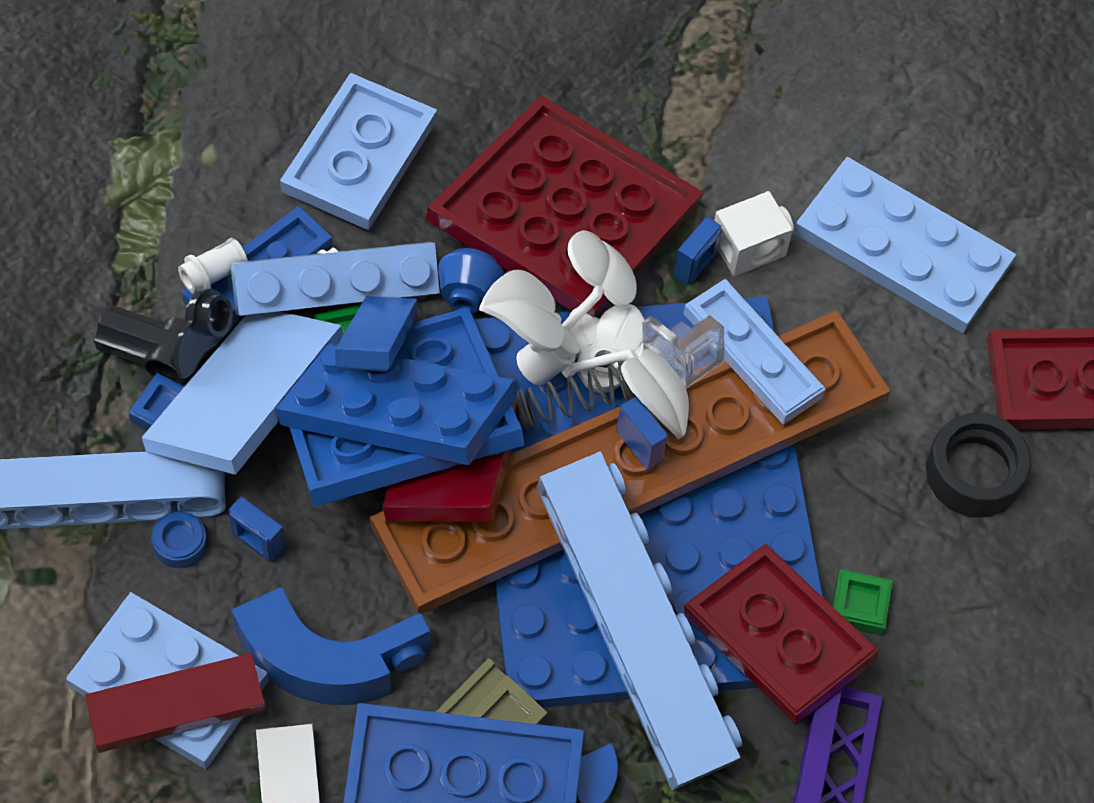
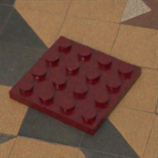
(548, 183)

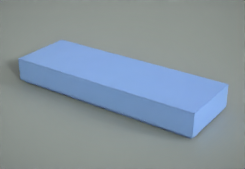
(758, 353)

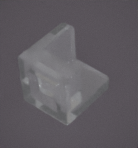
(687, 350)

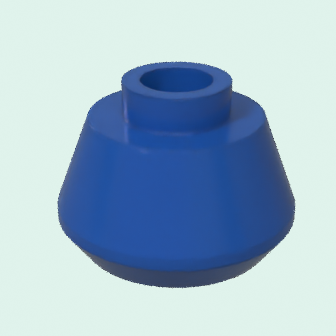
(467, 277)

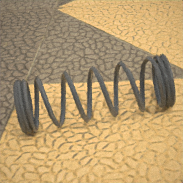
(525, 407)

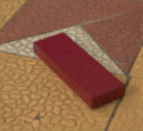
(174, 702)

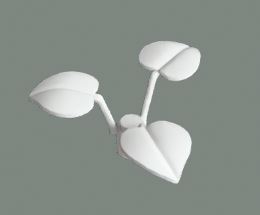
(529, 310)

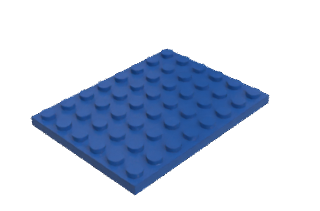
(543, 616)

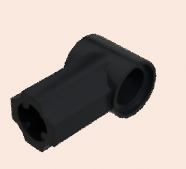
(140, 340)

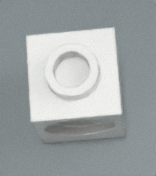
(753, 233)

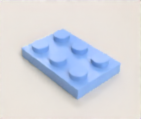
(359, 151)
(150, 643)

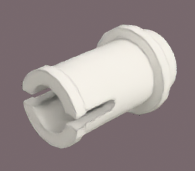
(210, 266)

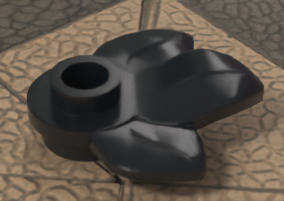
(207, 325)

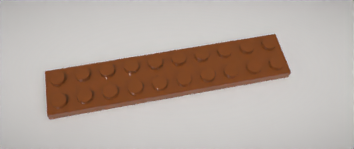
(723, 433)

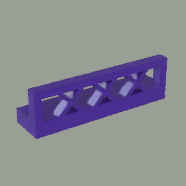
(818, 749)

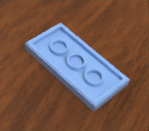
(236, 392)

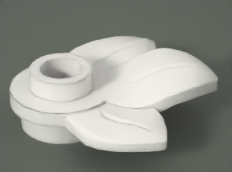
(613, 332)

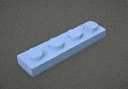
(334, 278)

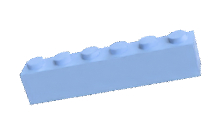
(638, 620)

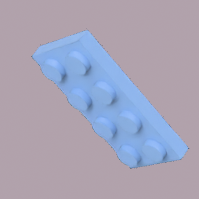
(904, 244)

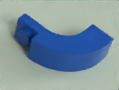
(321, 667)

